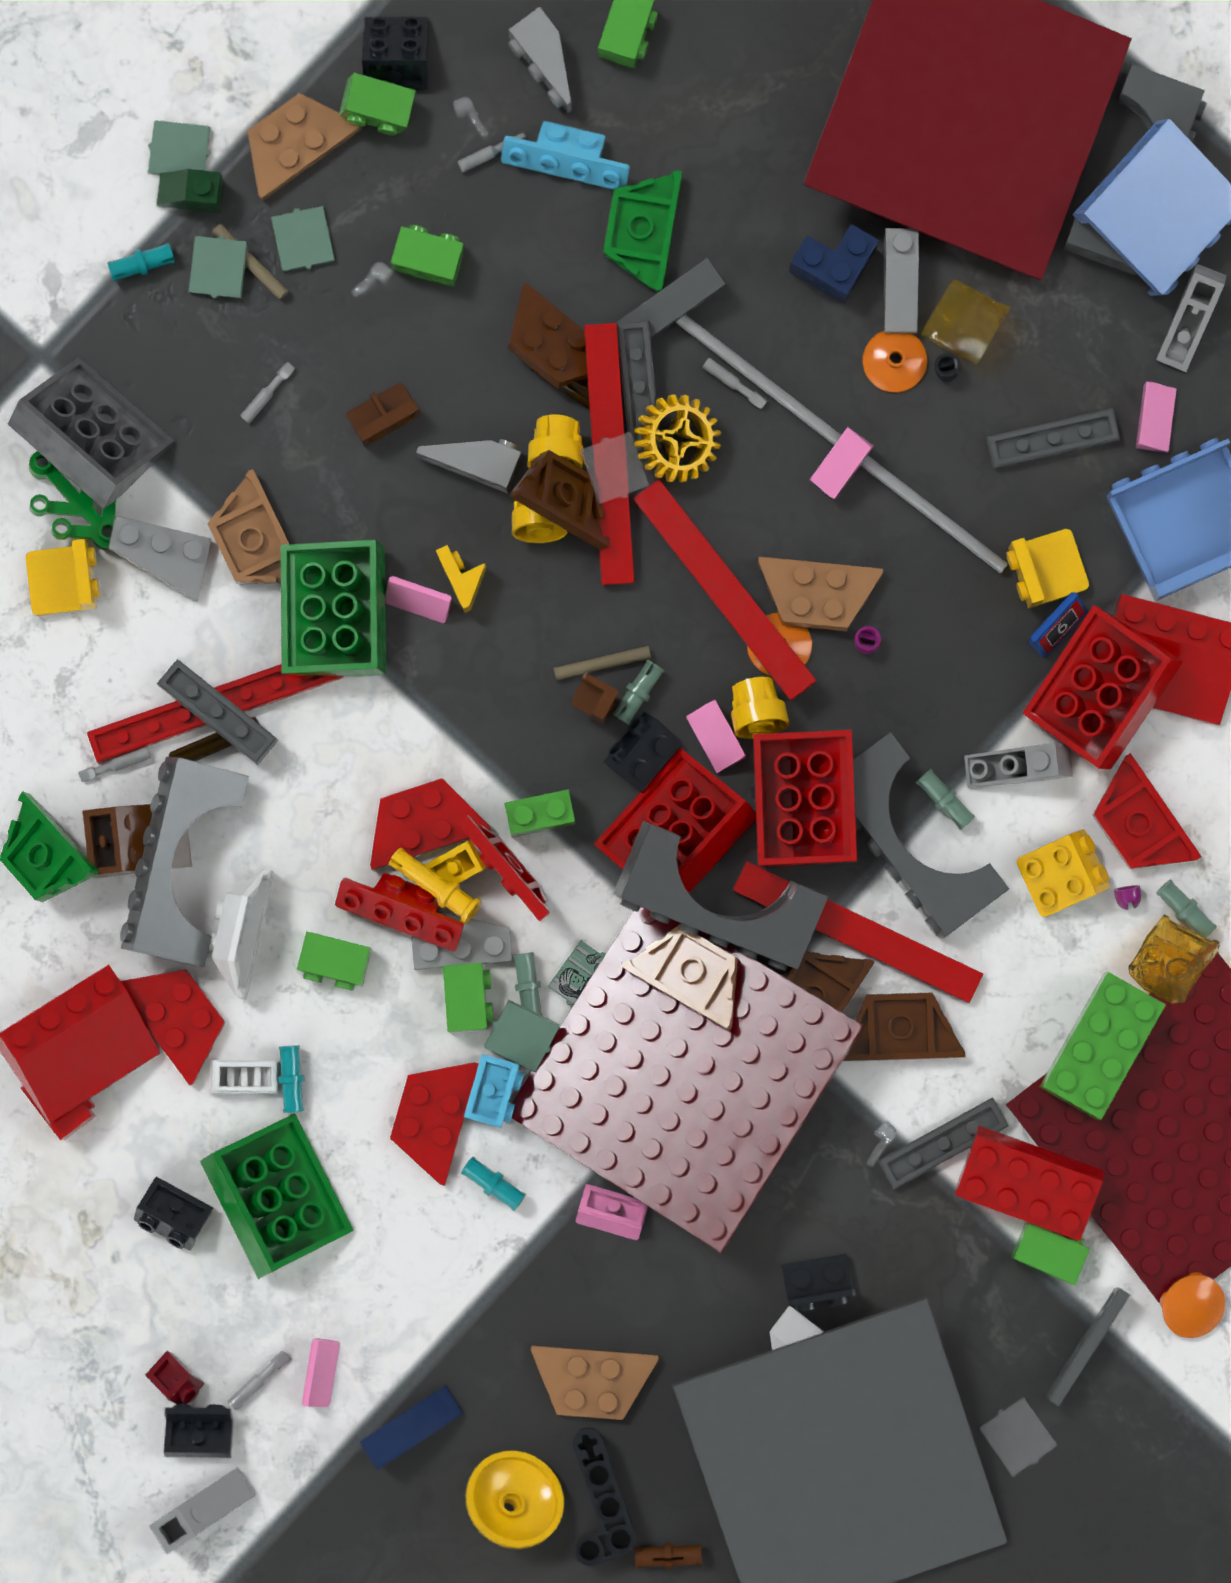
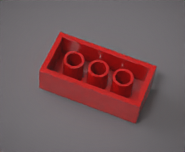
(1029, 1183)

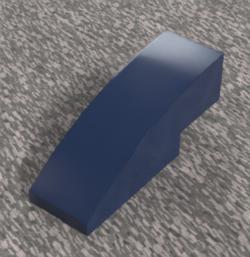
(411, 1427)

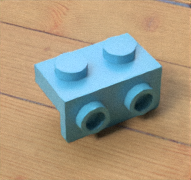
(493, 1091)

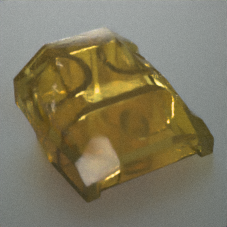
(965, 321)
(1171, 960)

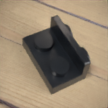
(172, 1214)

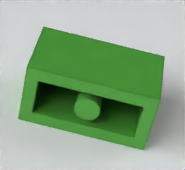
(626, 31)
(376, 104)
(428, 255)
(539, 813)
(333, 959)
(467, 997)
(1051, 1252)

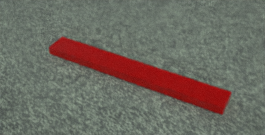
(607, 421)
(725, 590)
(174, 719)
(870, 937)

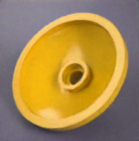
(524, 1484)

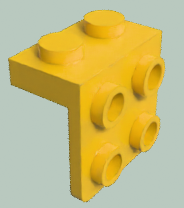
(1047, 567)
(62, 579)
(1063, 873)

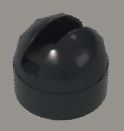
(946, 362)

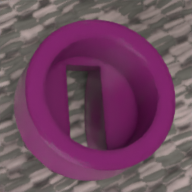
(868, 635)
(1128, 894)

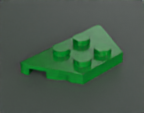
(643, 227)
(43, 854)

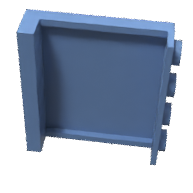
(1160, 206)
(1178, 518)

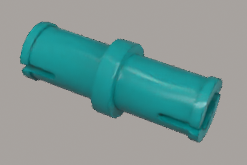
(141, 262)
(291, 1078)
(493, 1183)

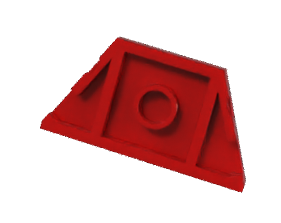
(420, 821)
(1140, 821)
(514, 874)
(177, 1018)
(433, 1116)

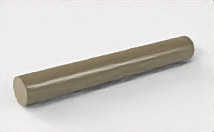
(256, 267)
(602, 663)

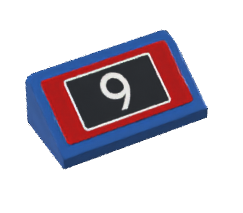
(1058, 625)

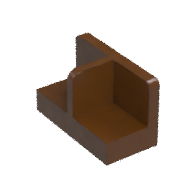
(383, 414)
(595, 698)

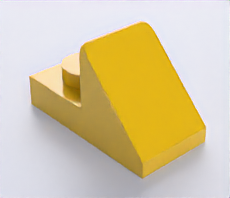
(465, 584)
(458, 863)

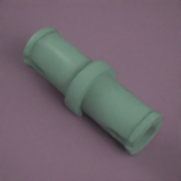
(638, 692)
(945, 799)
(1186, 909)
(527, 982)

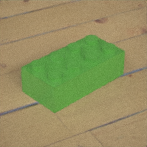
(1102, 1045)

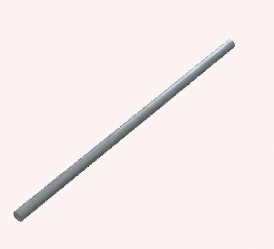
(833, 436)

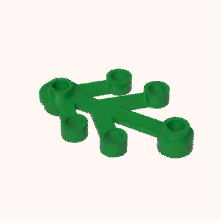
(77, 505)

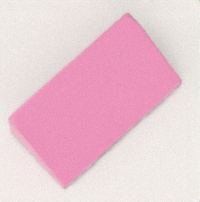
(1156, 417)
(841, 463)
(418, 599)
(716, 736)
(611, 1212)
(320, 1373)

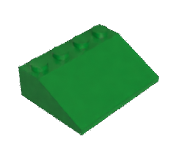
(333, 608)
(276, 1195)

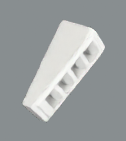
(272, 1077)

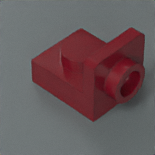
(174, 1379)

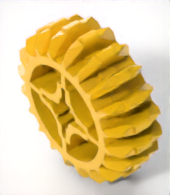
(676, 450)

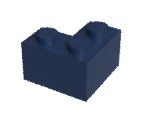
(835, 270)

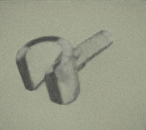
(465, 107)
(378, 271)
(886, 1134)

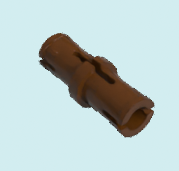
(668, 1556)

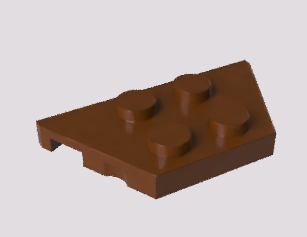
(548, 340)
(562, 496)
(830, 977)
(903, 1028)

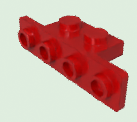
(401, 907)

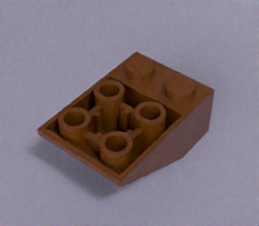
(116, 839)

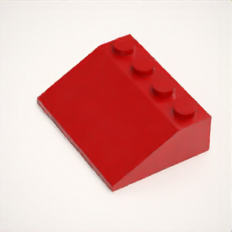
(1200, 641)
(1102, 688)
(805, 798)
(690, 804)
(78, 1044)

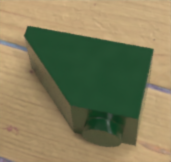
(191, 190)

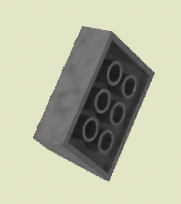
(89, 432)

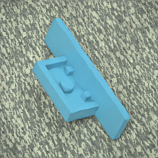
(566, 154)

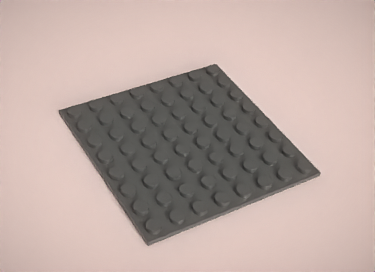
(843, 1456)

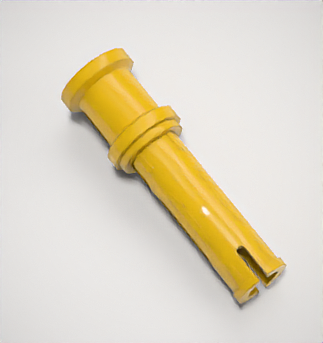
(446, 892)

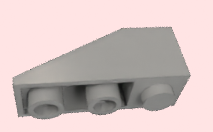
(541, 46)
(1018, 765)
(202, 1510)

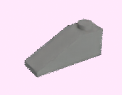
(900, 280)
(1191, 317)
(478, 460)

